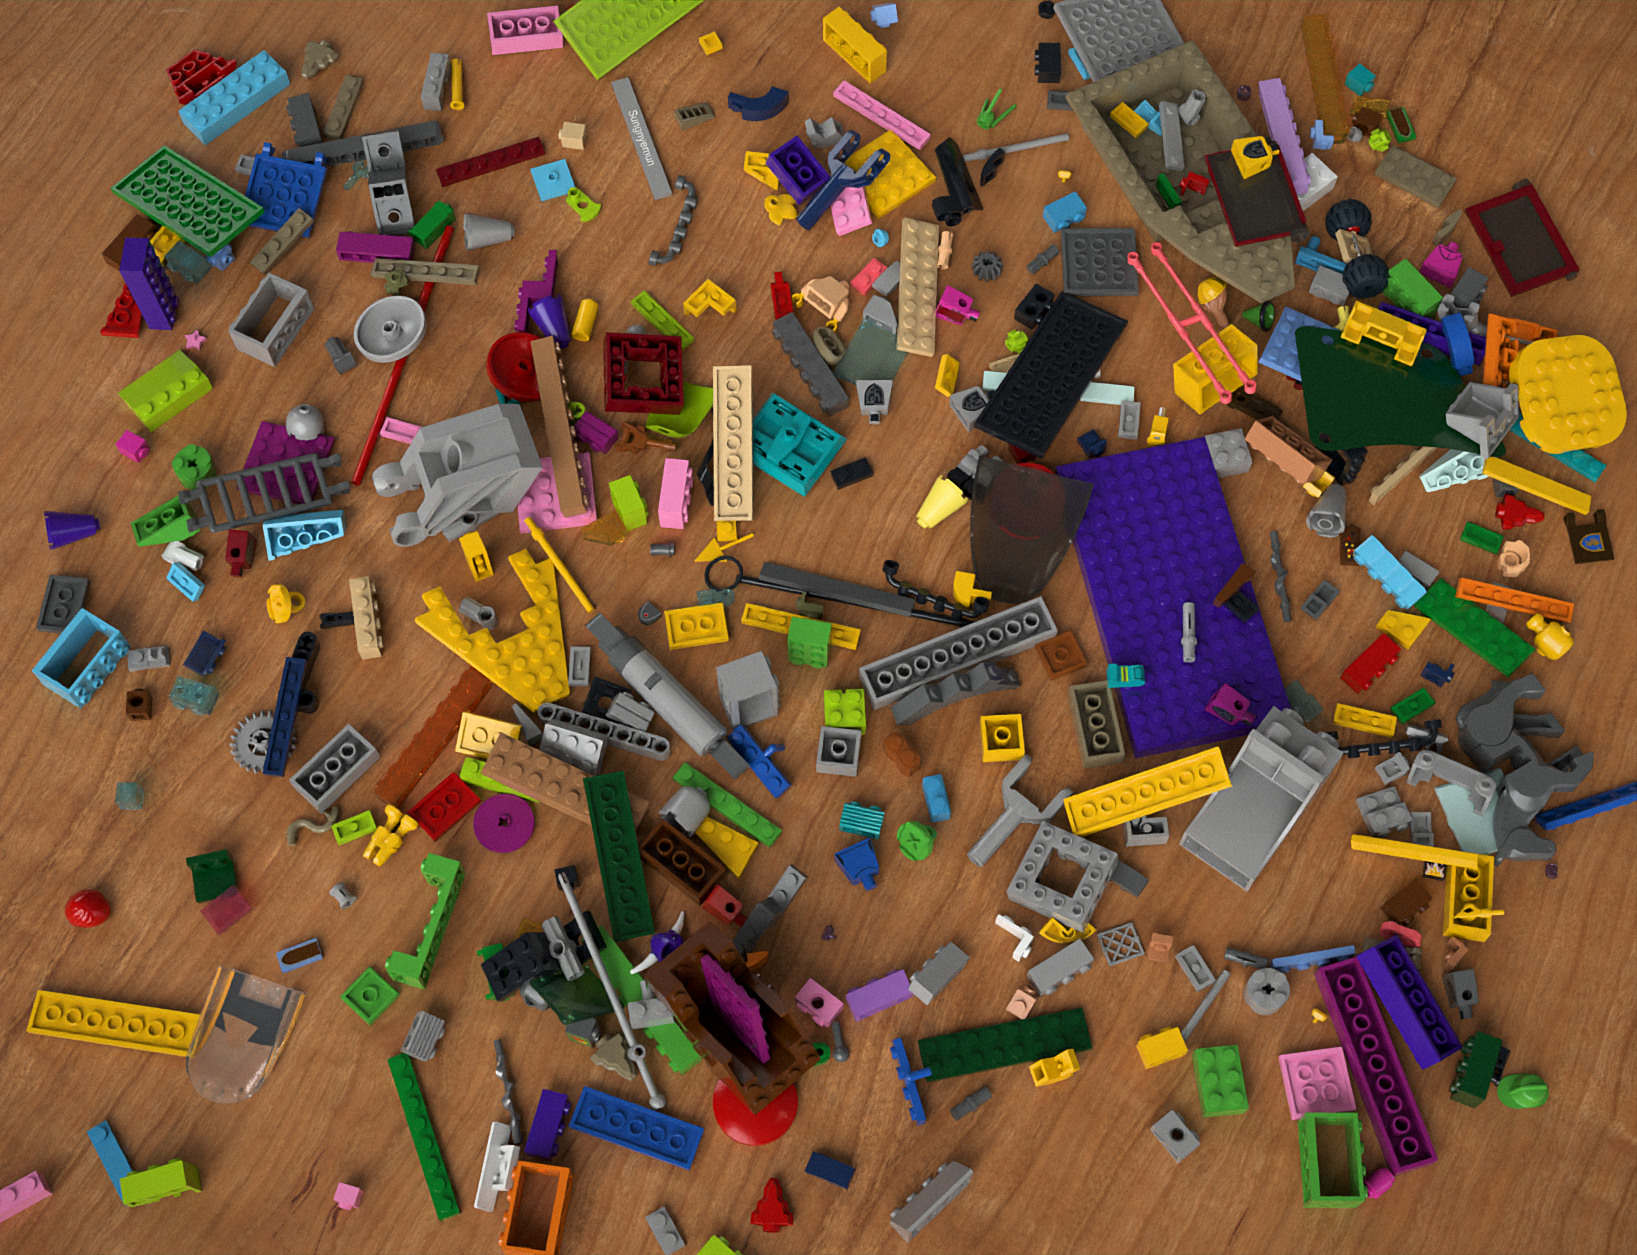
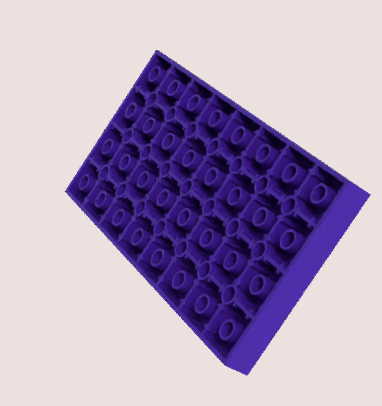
(1144, 549)

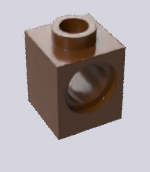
(1367, 121)
(140, 712)

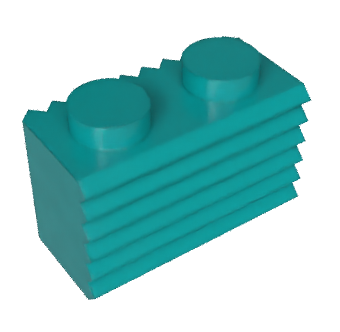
(861, 820)

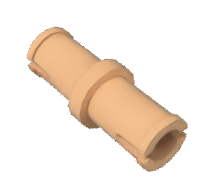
(945, 250)

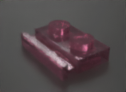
(226, 910)

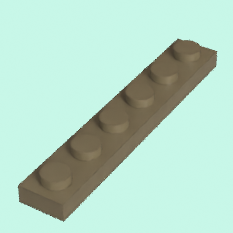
(428, 271)

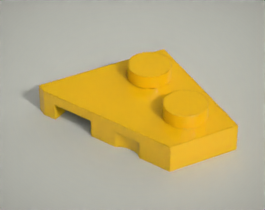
(756, 167)
(1402, 627)

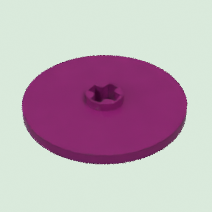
(509, 838)

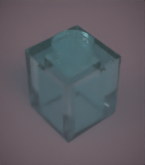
(129, 796)

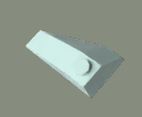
(1453, 469)

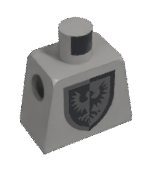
(874, 398)
(969, 405)

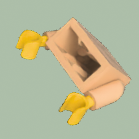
(827, 296)

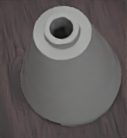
(485, 231)
(1329, 512)

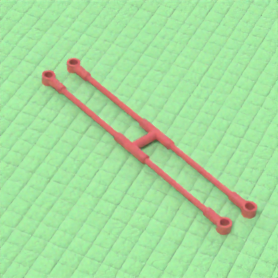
(1156, 249)

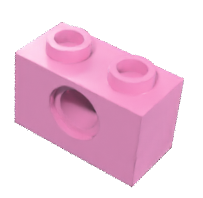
(813, 991)

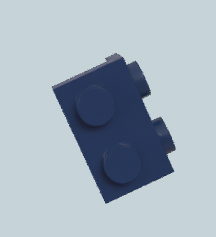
(204, 653)

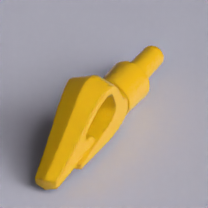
(1483, 913)

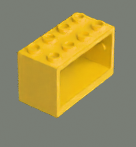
(1193, 382)

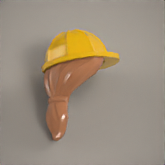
(1212, 296)

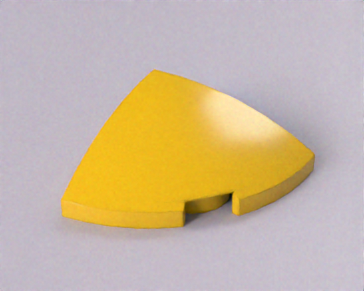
(1061, 933)

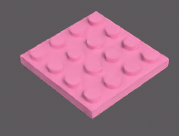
(542, 500)

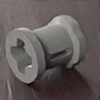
(342, 895)

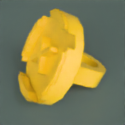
(280, 604)

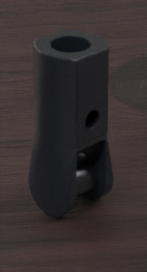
(340, 619)
(1500, 1065)

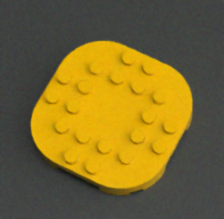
(1568, 394)

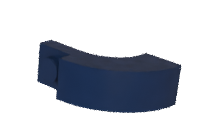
(759, 108)

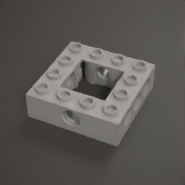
(1069, 911)

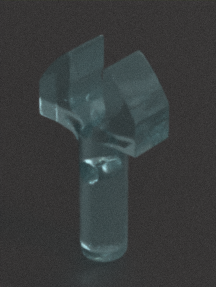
(357, 174)

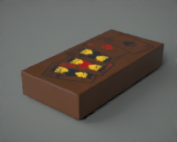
(1349, 542)

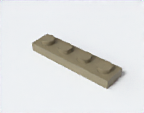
(343, 107)
(282, 241)

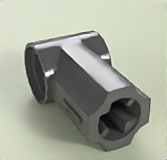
(341, 358)

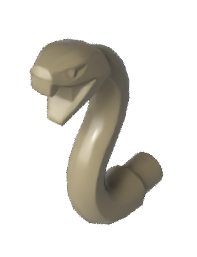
(293, 828)

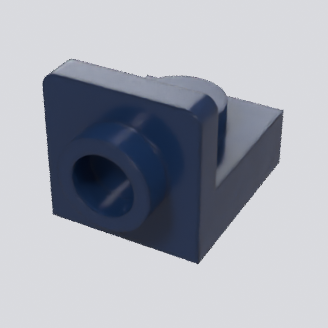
(1092, 444)
(1436, 675)

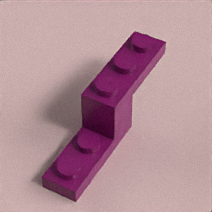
(536, 290)

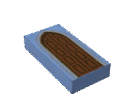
(299, 955)

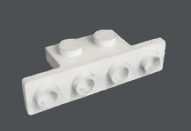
(497, 1167)

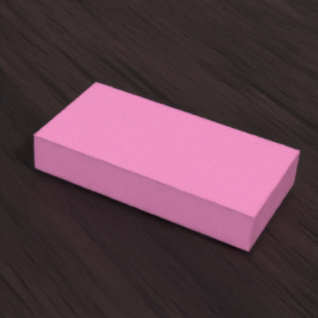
(399, 430)

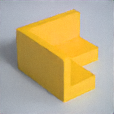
(709, 295)

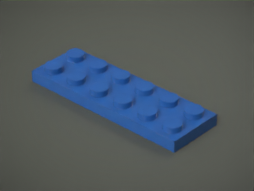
(636, 1128)

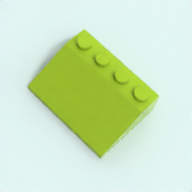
(165, 390)

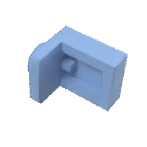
(1319, 140)

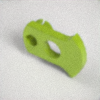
(577, 196)

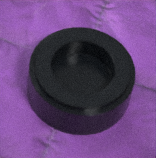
(1046, 9)

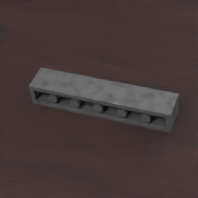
(810, 364)

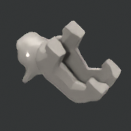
(1469, 315)

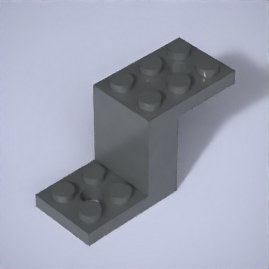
(388, 182)

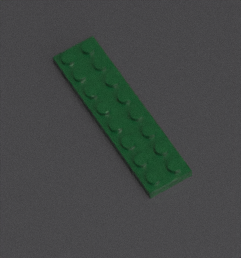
(618, 856)
(1004, 1044)

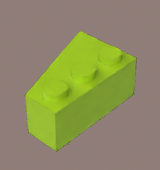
(159, 1182)

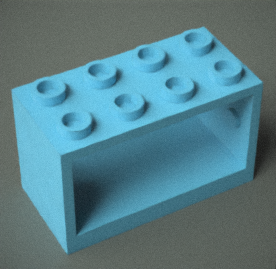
(67, 648)

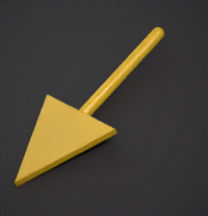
(713, 550)

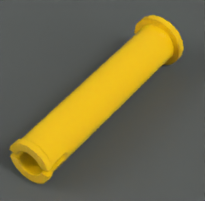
(457, 92)

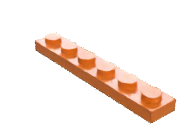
(1514, 600)

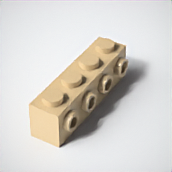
(365, 617)

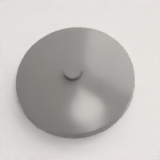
(390, 329)

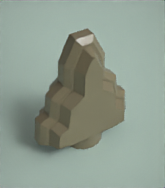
(317, 57)
(613, 1056)

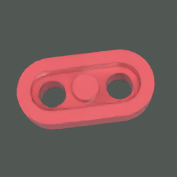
(1408, 937)

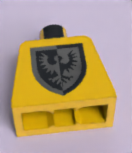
(1253, 155)

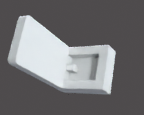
(1023, 933)

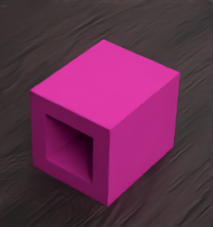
(133, 446)

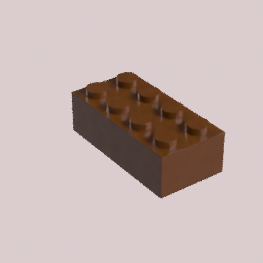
(681, 862)

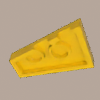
(727, 844)

